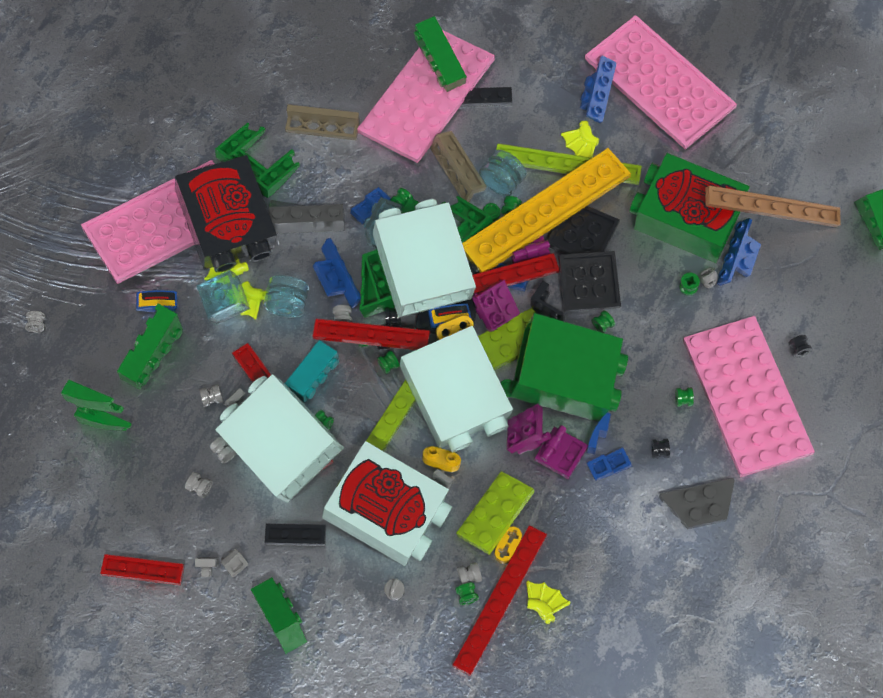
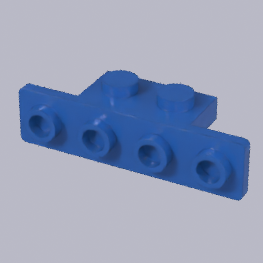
(597, 90)
(741, 254)
(335, 276)

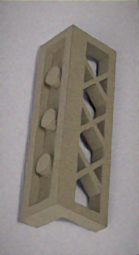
(327, 117)
(458, 164)

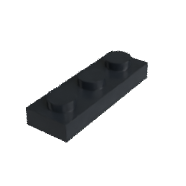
(488, 97)
(295, 534)

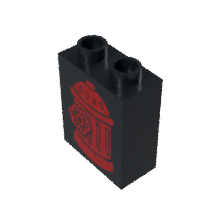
(226, 214)

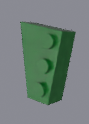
(871, 211)
(375, 289)
(279, 614)

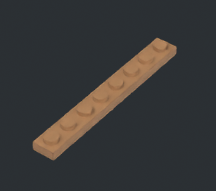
(772, 206)

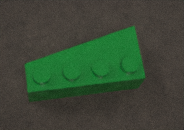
(439, 54)
(150, 347)

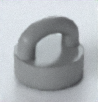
(708, 275)
(394, 589)

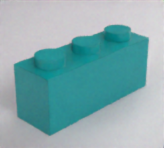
(312, 371)

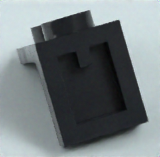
(539, 304)

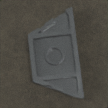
(701, 504)

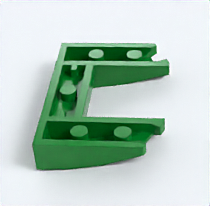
(268, 179)
(471, 217)
(91, 407)

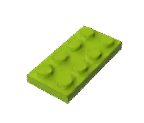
(504, 343)
(495, 512)

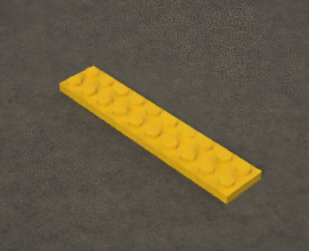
(545, 210)

